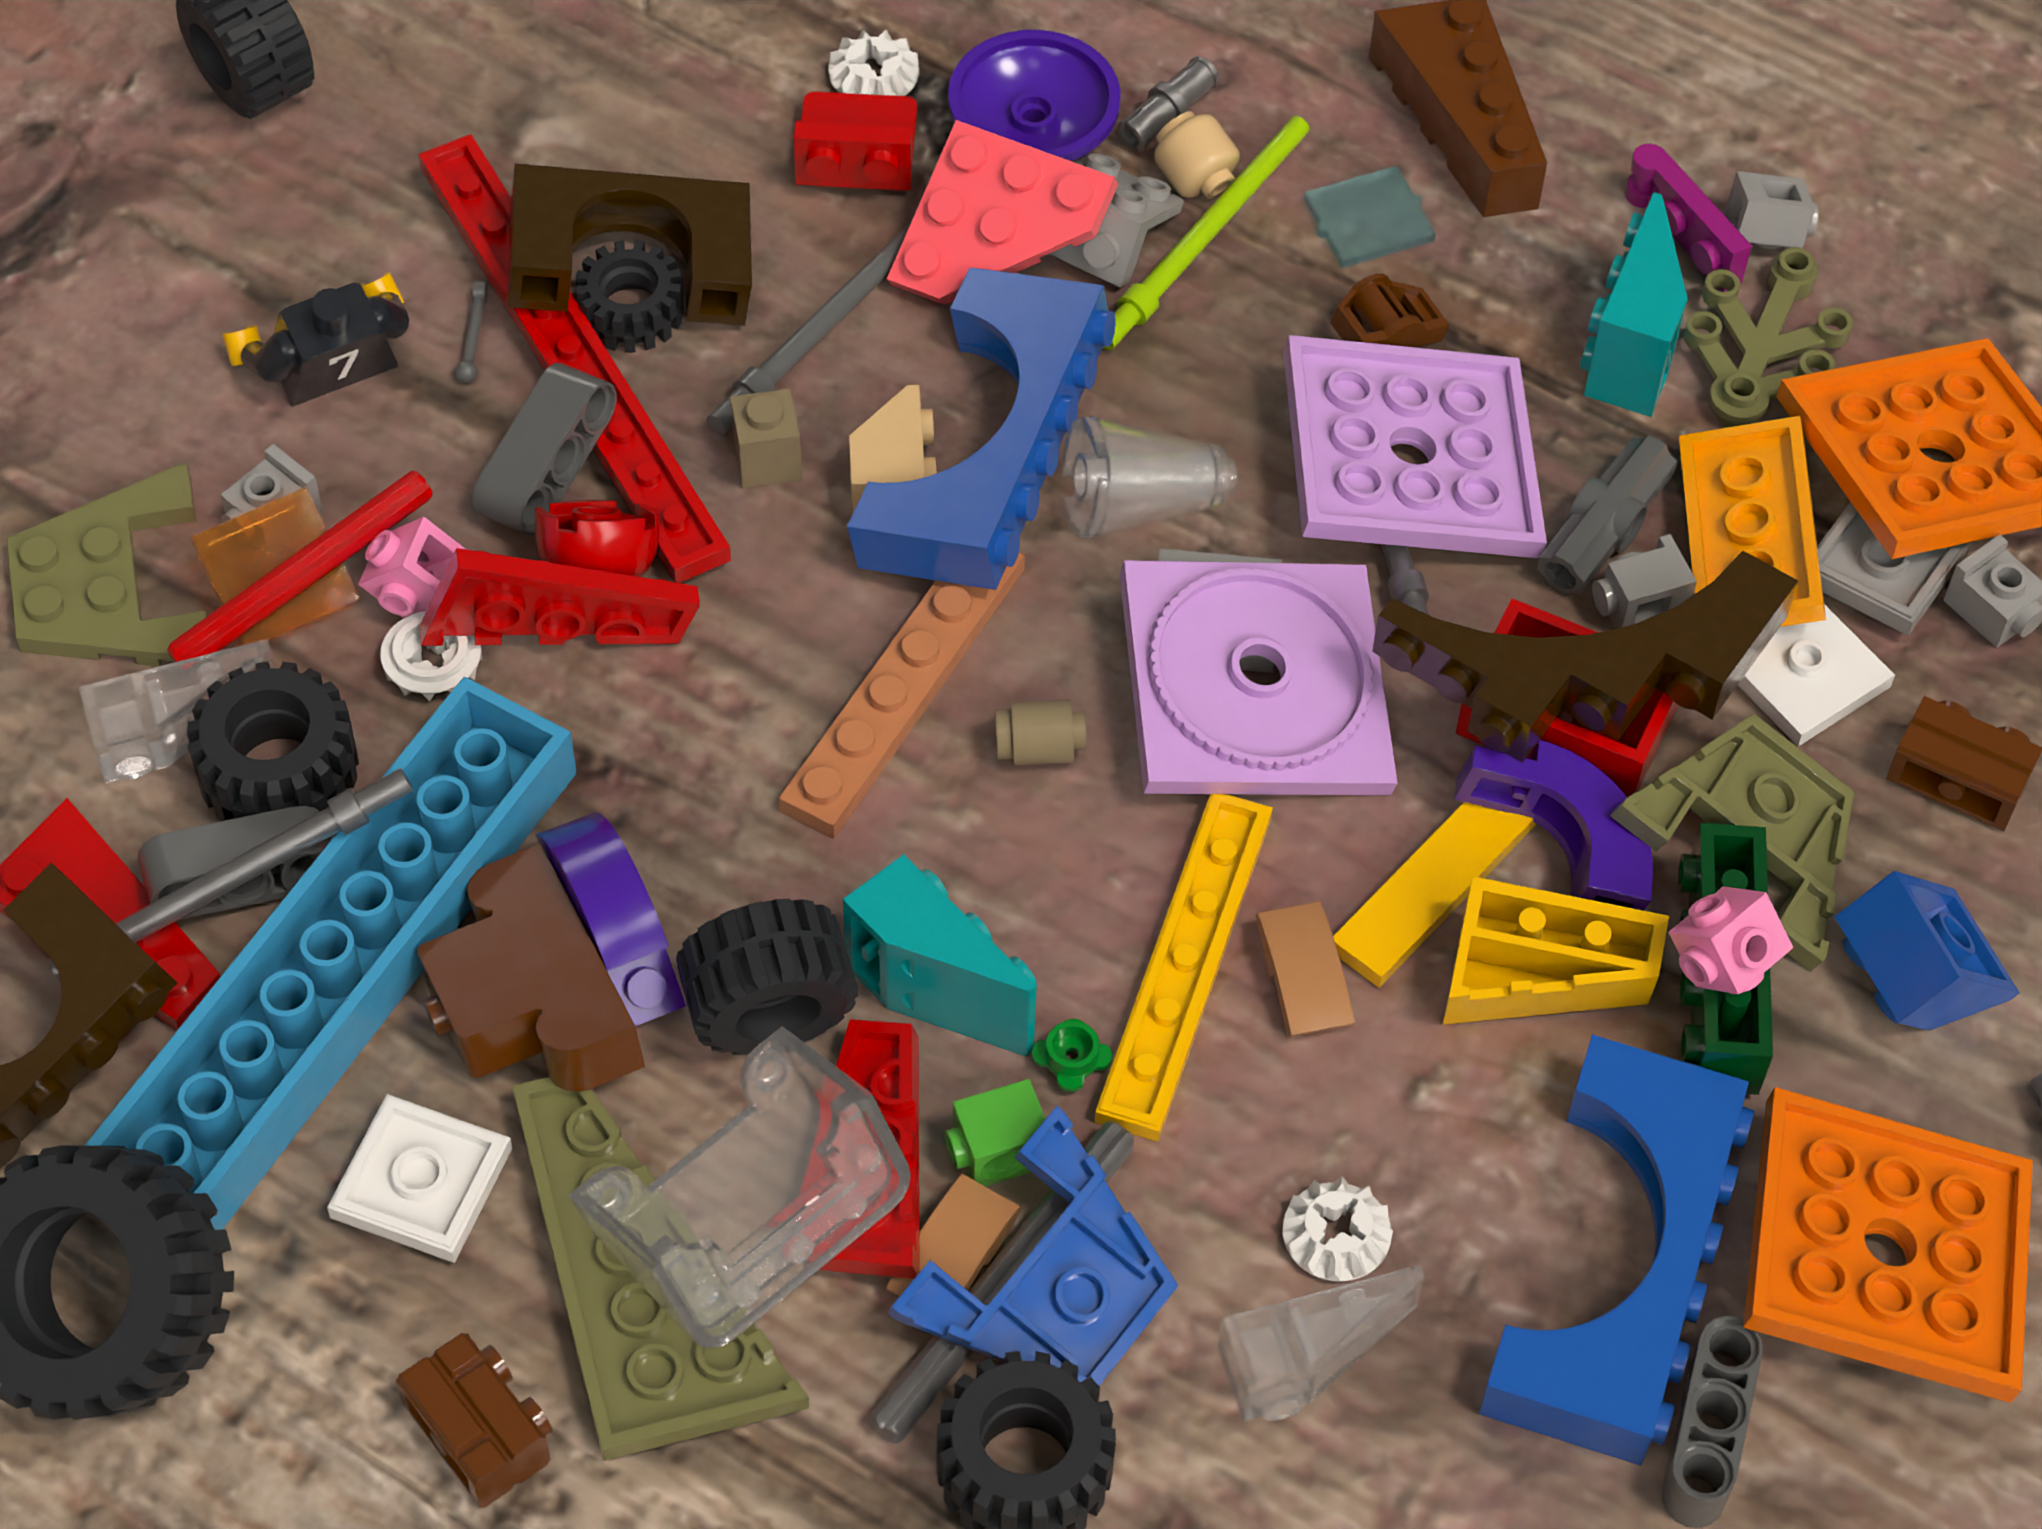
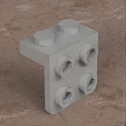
(1133, 210)

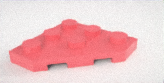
(996, 211)

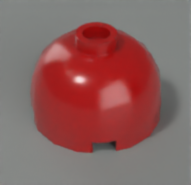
(598, 536)

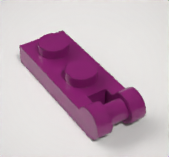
(1691, 215)

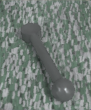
(466, 369)

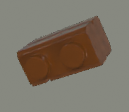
(1964, 762)
(475, 1418)

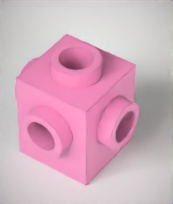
(407, 566)
(1730, 940)

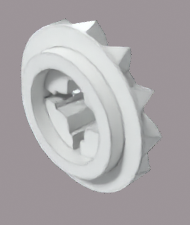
(852, 75)
(404, 662)
(1345, 1255)

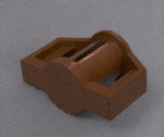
(1381, 309)

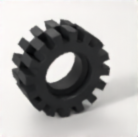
(631, 270)

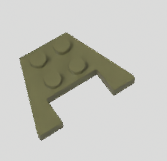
(79, 575)
(1767, 782)

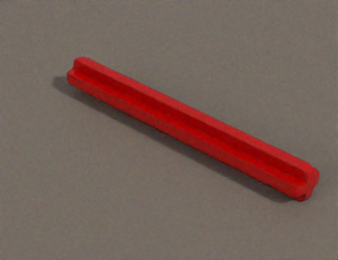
(302, 569)

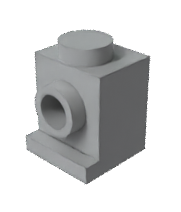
(1771, 210)
(267, 482)
(1644, 584)
(1996, 593)

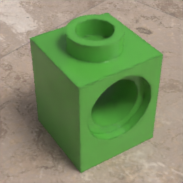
(992, 1130)

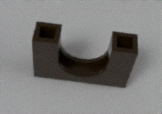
(696, 218)
(104, 995)

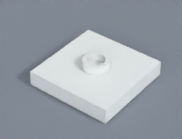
(1814, 677)
(420, 1178)

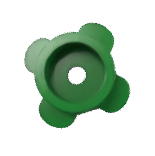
(1075, 1037)

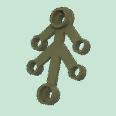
(1790, 280)

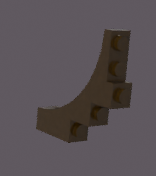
(1599, 678)

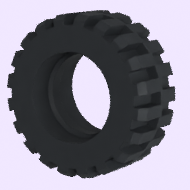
(173, 1281)

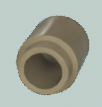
(1040, 732)

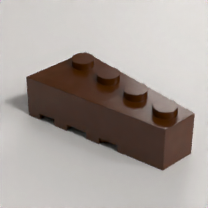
(1464, 92)

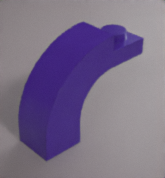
(1575, 807)
(615, 913)

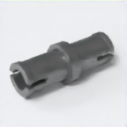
(1167, 102)

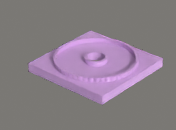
(1453, 406)
(1221, 733)

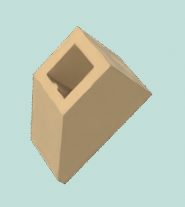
(891, 444)

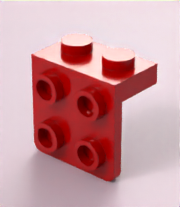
(855, 141)

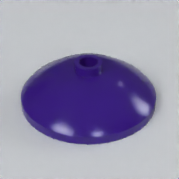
(1037, 91)

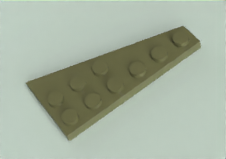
(637, 1365)

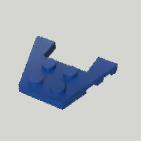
(1077, 1292)

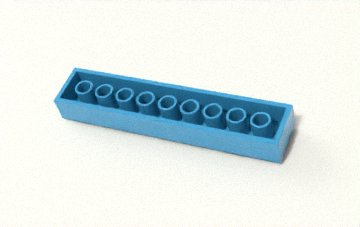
(342, 949)

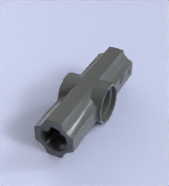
(1606, 515)

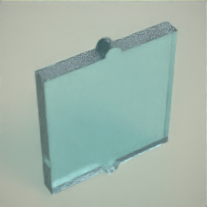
(1369, 216)

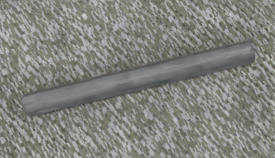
(942, 1358)

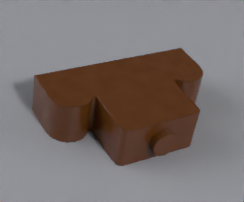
(528, 981)

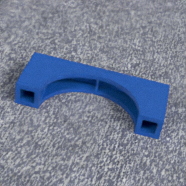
(970, 517)
(1608, 1376)

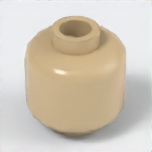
(1196, 155)

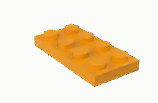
(1753, 496)

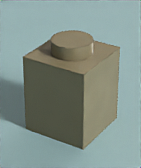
(766, 438)

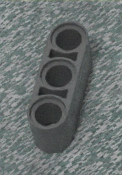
(544, 447)
(187, 854)
(1704, 1450)

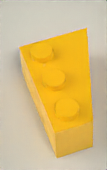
(1550, 954)

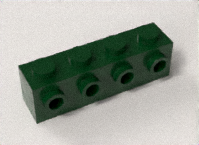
(1727, 1029)

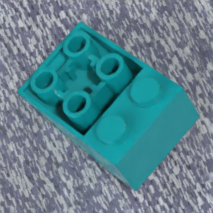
(1639, 319)
(936, 960)

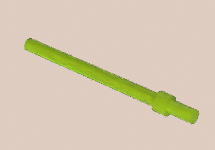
(1142, 298)

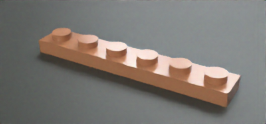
(891, 702)

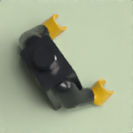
(326, 340)

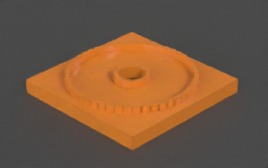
(1952, 398)
(1947, 1204)

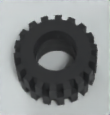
(247, 50)
(265, 708)
(766, 971)
(1031, 1397)

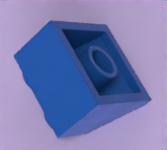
(1923, 953)

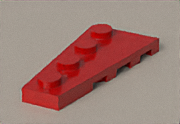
(510, 595)
(98, 871)
(886, 1063)

